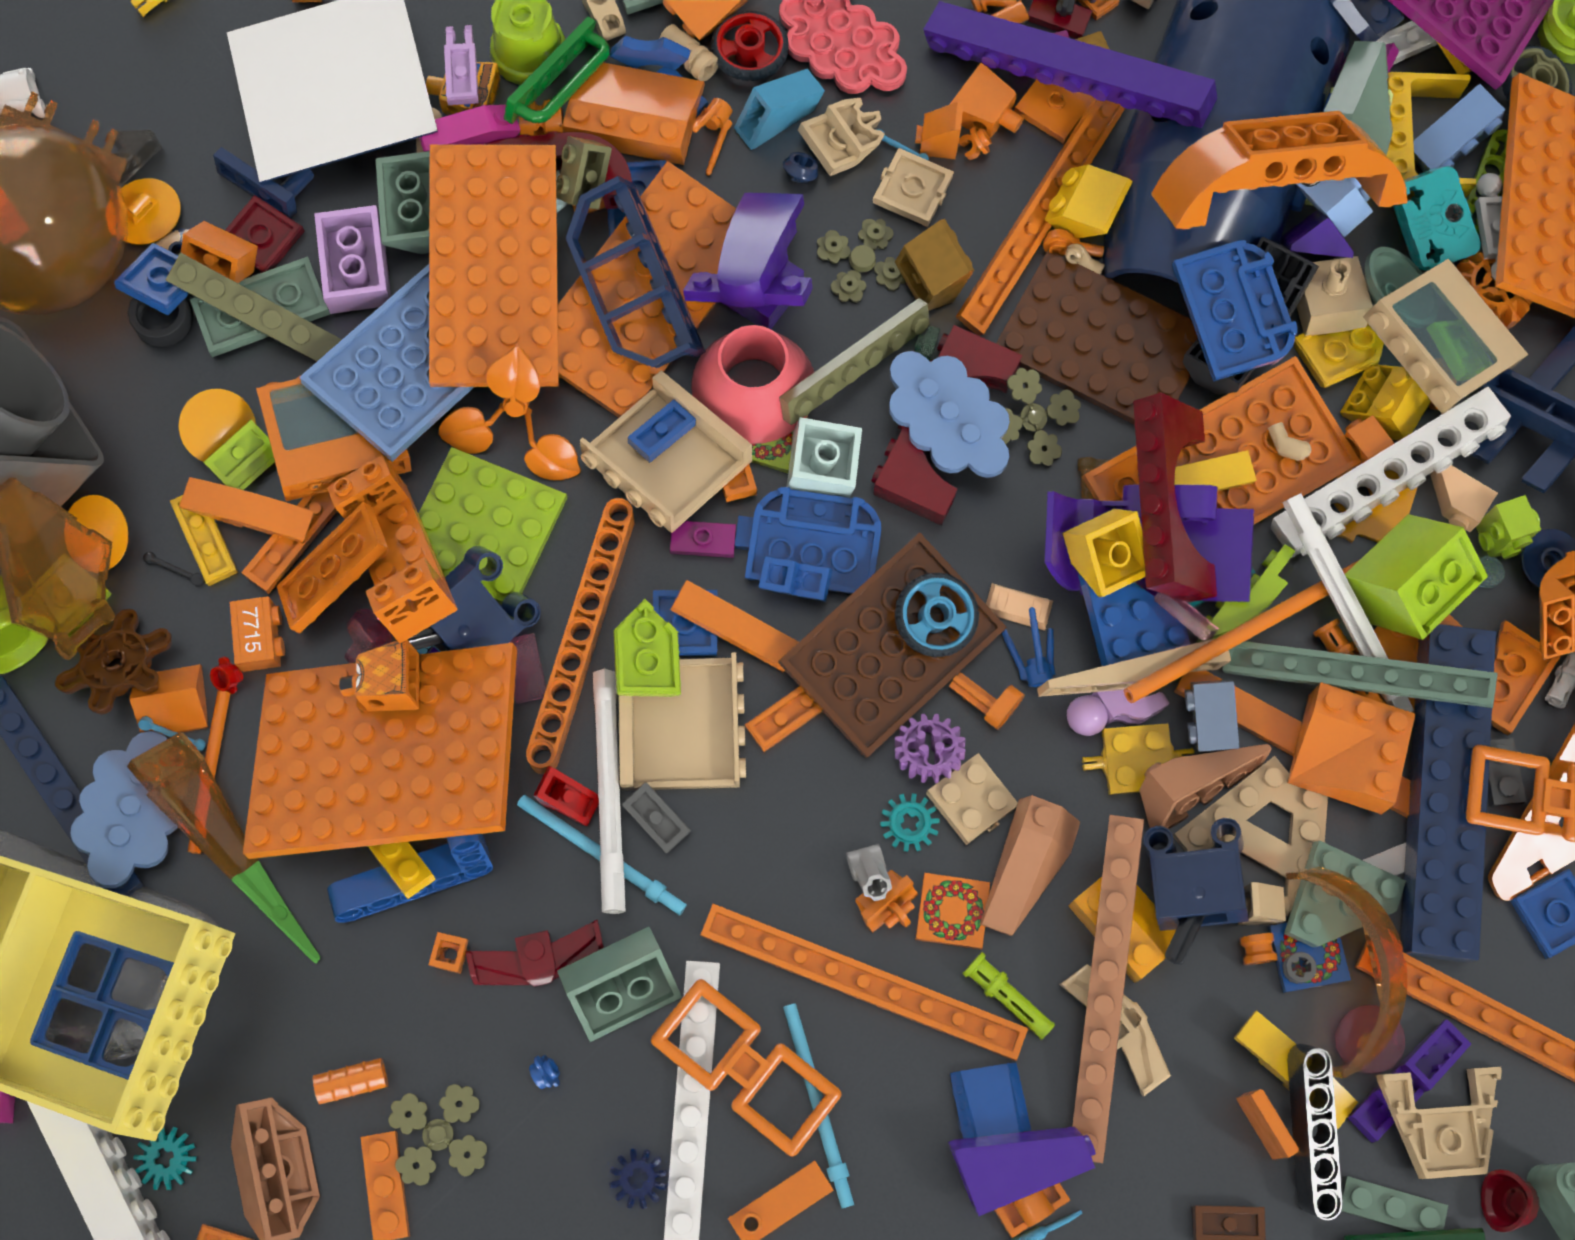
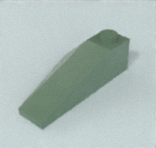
(1363, 91)

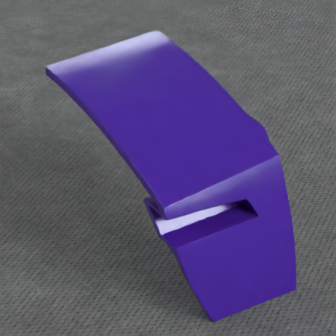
(1217, 534)

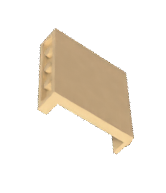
(682, 475)
(685, 737)

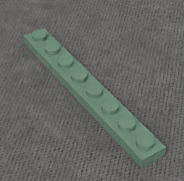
(1363, 673)

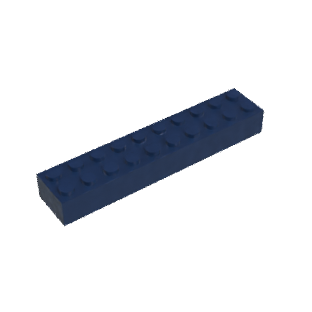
(1441, 846)

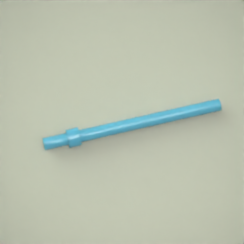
(654, 889)
(837, 1170)

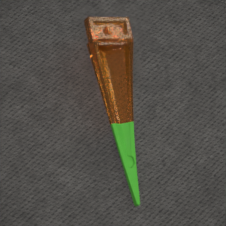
(189, 796)

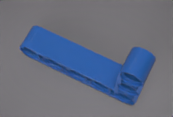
(375, 891)

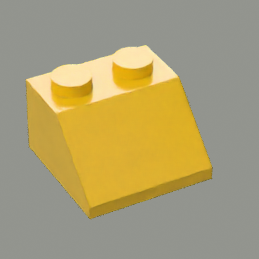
(1087, 201)
(1108, 550)

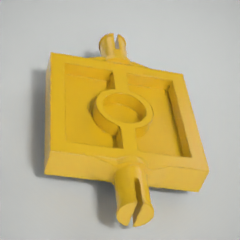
(1129, 754)

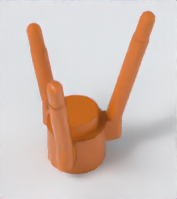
(715, 117)

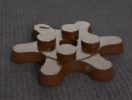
(114, 681)

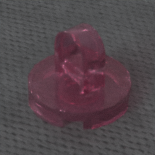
(366, 633)

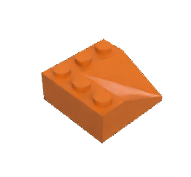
(1351, 748)

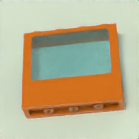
(313, 442)

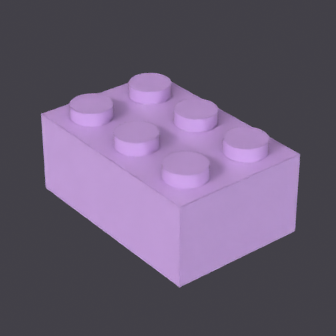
(352, 259)

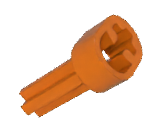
(996, 710)

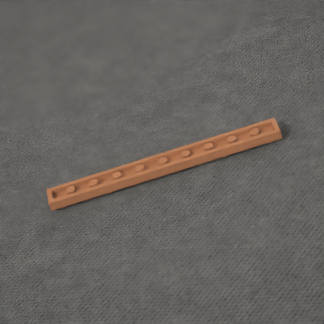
(1107, 980)

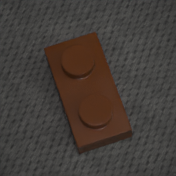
(1228, 1223)

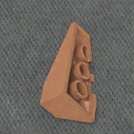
(1184, 781)
(1032, 855)

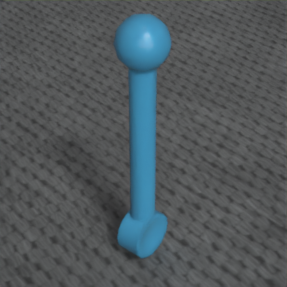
(898, 145)
(146, 724)

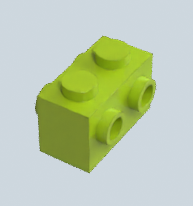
(1508, 528)

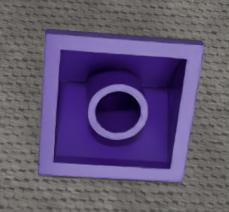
(1317, 236)

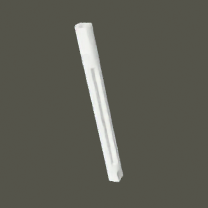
(1338, 587)
(609, 793)

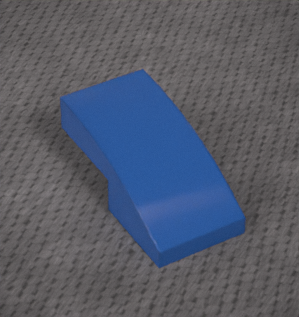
(795, 578)

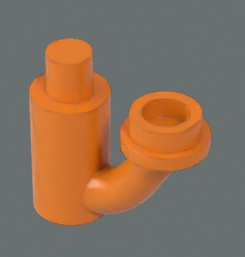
(1012, 11)

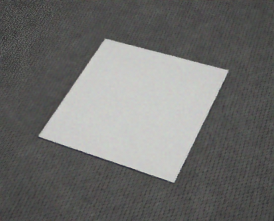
(330, 84)

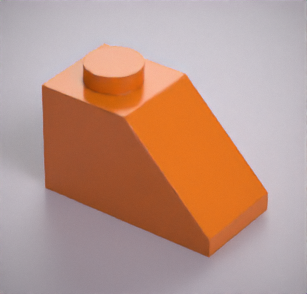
(941, 131)

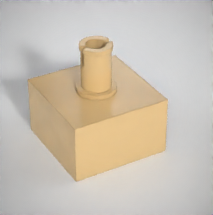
(1335, 298)

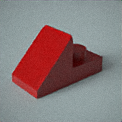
(566, 796)

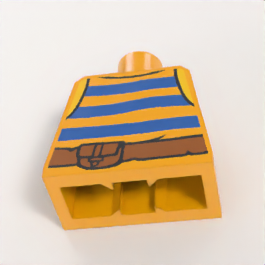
(488, 85)

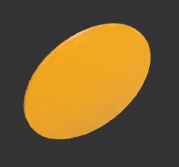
(151, 210)
(211, 420)
(107, 519)

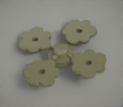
(860, 259)
(1034, 417)
(437, 1135)

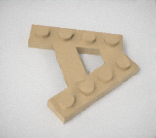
(1248, 797)

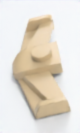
(1134, 1035)

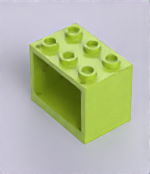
(1416, 576)

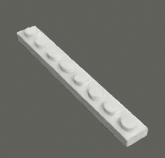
(691, 1112)

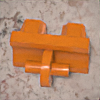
(892, 908)

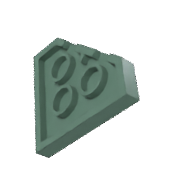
(1321, 917)

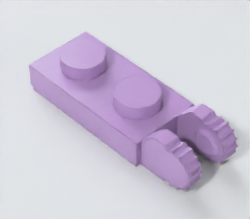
(461, 68)

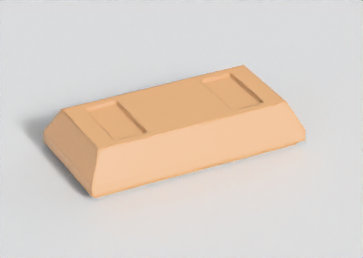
(1015, 605)

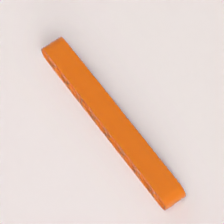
(581, 619)

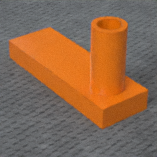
(781, 1203)

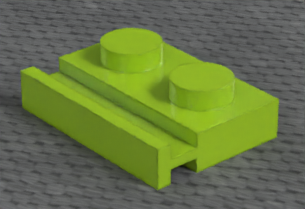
(242, 457)

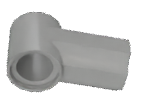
(869, 869)

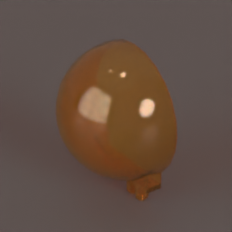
(57, 213)

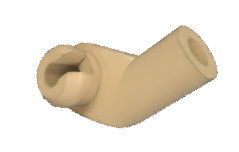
(1078, 254)
(1288, 446)

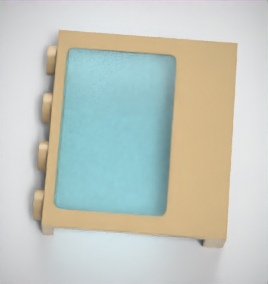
(1444, 335)

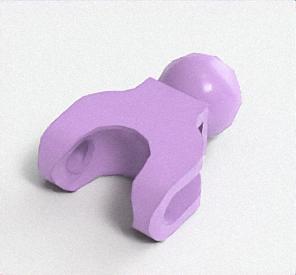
(1091, 713)

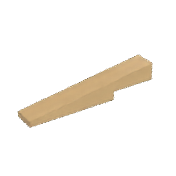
(1124, 673)

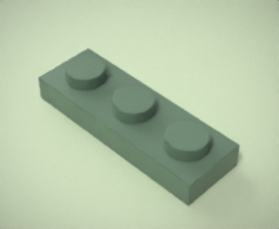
(1391, 1206)

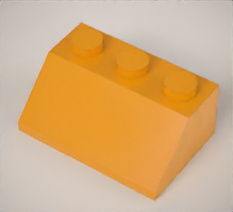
(1146, 941)

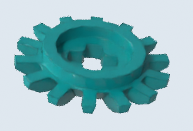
(913, 809)
(177, 1163)

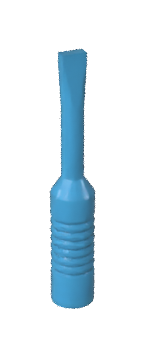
(1040, 1232)

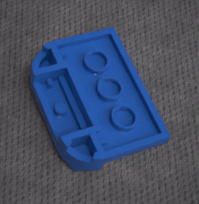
(1236, 308)
(816, 532)

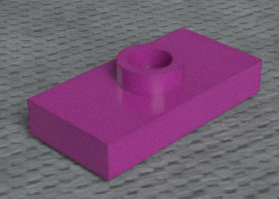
(704, 539)

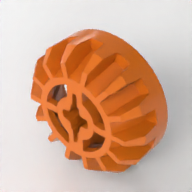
(1508, 311)

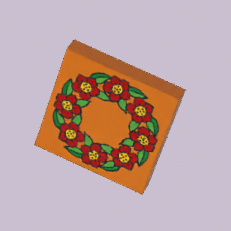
(952, 911)

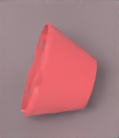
(750, 410)

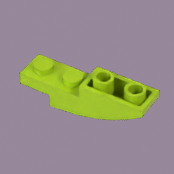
(1263, 592)

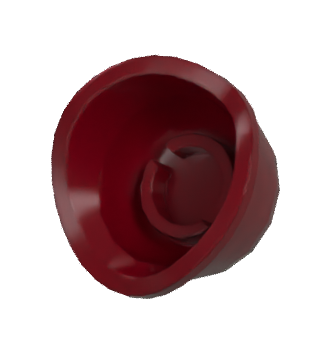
(1508, 1201)

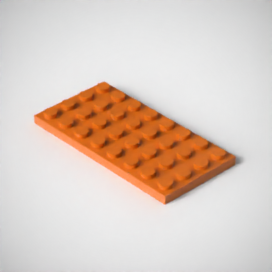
(1539, 197)
(691, 231)
(492, 260)
(1241, 424)

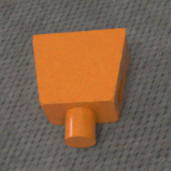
(988, 102)

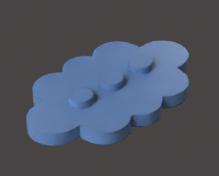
(949, 414)
(118, 820)

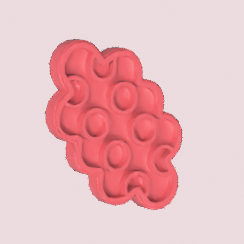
(844, 44)

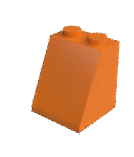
(702, 16)

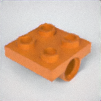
(1031, 1209)

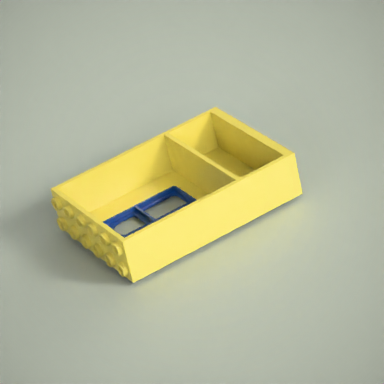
(40, 935)

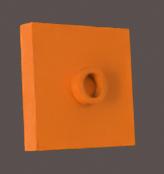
(1053, 109)

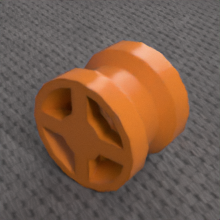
(1258, 949)

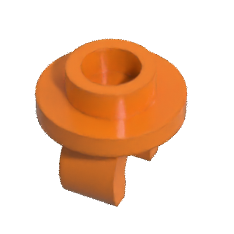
(979, 140)

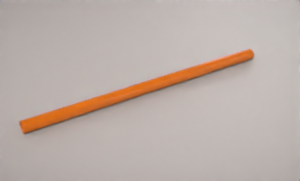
(1227, 641)

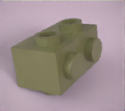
(582, 169)

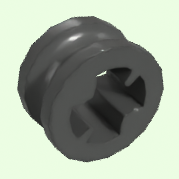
(1294, 958)

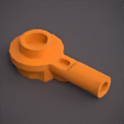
(1059, 239)

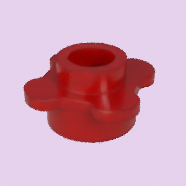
(226, 676)

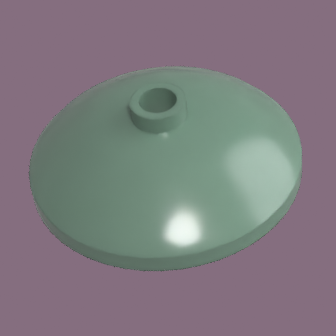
(1388, 271)

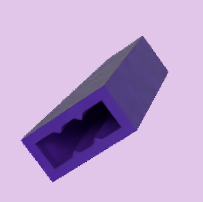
(1019, 1164)

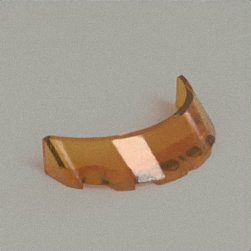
(1385, 957)

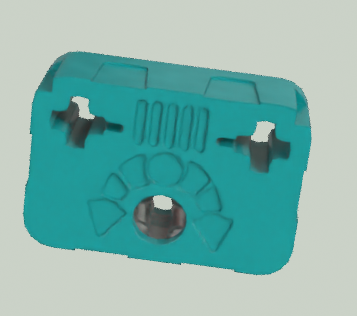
(1425, 221)

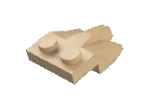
(842, 135)

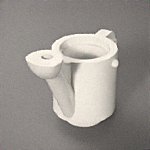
(16, 88)

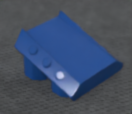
(990, 1101)

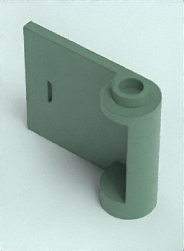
(1557, 1195)

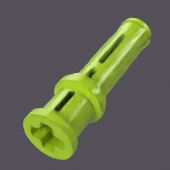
(996, 985)

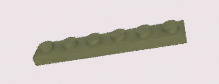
(251, 308)
(854, 361)

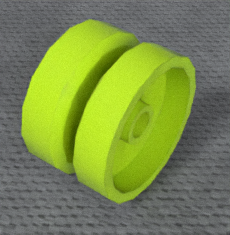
(1558, 30)

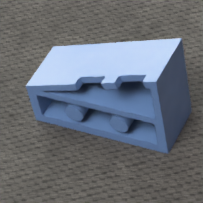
(1458, 130)

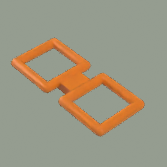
(1549, 795)
(746, 1067)

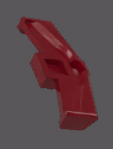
(535, 958)

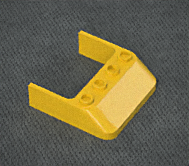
(1408, 85)

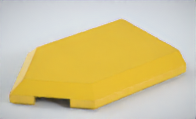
(1339, 354)

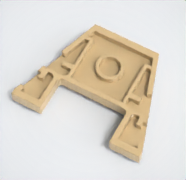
(1446, 1138)

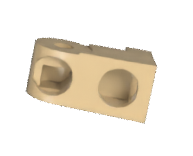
(607, 18)

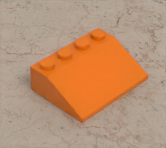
(637, 111)

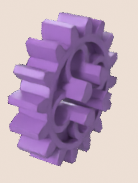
(944, 757)

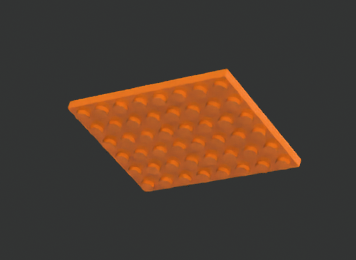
(369, 778)

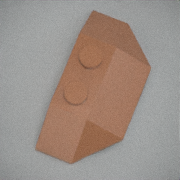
(273, 1169)

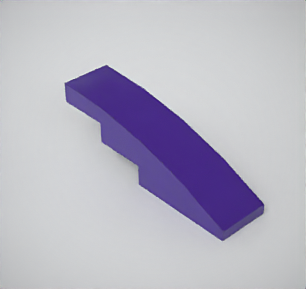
(1427, 1066)

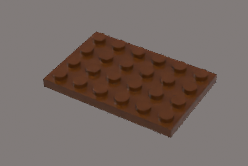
(1098, 337)
(863, 668)

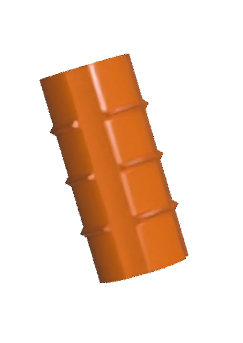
(350, 1081)

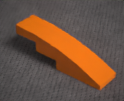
(246, 509)

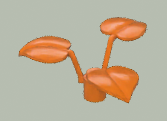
(518, 383)

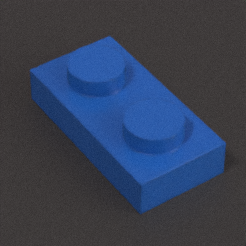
(661, 431)

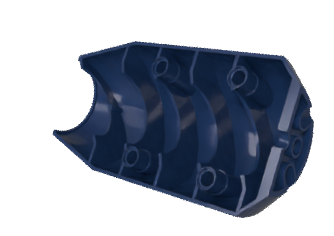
(1265, 64)

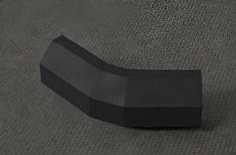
(1293, 278)

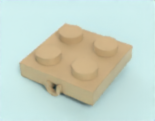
(913, 187)
(972, 799)

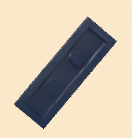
(246, 177)

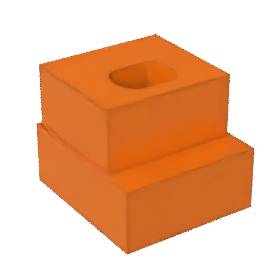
(442, 944)

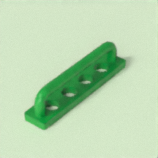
(551, 68)

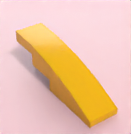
(1272, 1050)

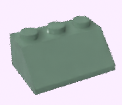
(404, 201)
(619, 984)

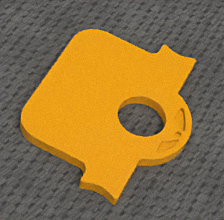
(1383, 518)

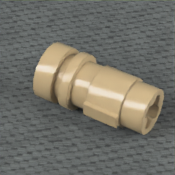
(701, 62)

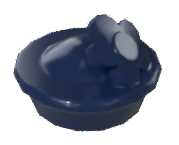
(801, 167)

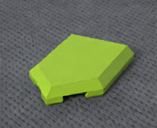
(646, 655)

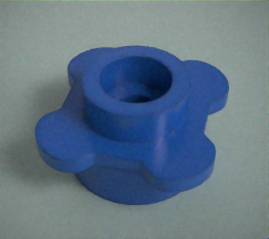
(544, 1072)

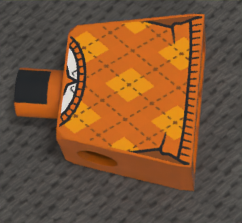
(385, 678)

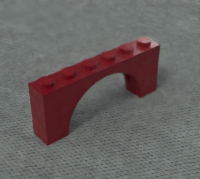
(907, 475)
(1170, 558)

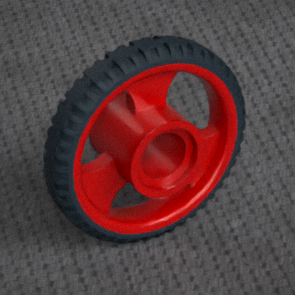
(749, 56)

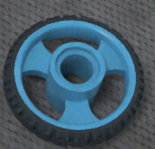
(916, 634)

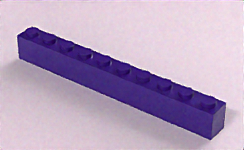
(1071, 64)

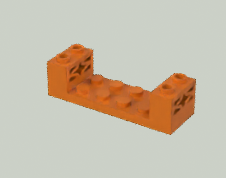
(407, 578)

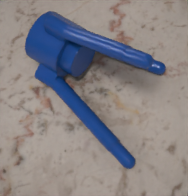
(1038, 668)

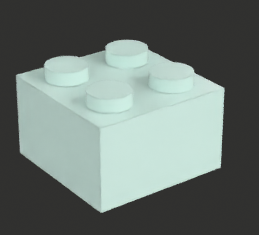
(824, 457)

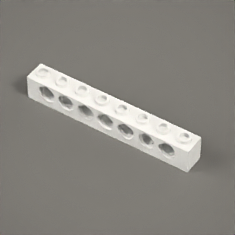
(1481, 408)

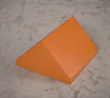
(177, 702)

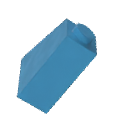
(777, 106)

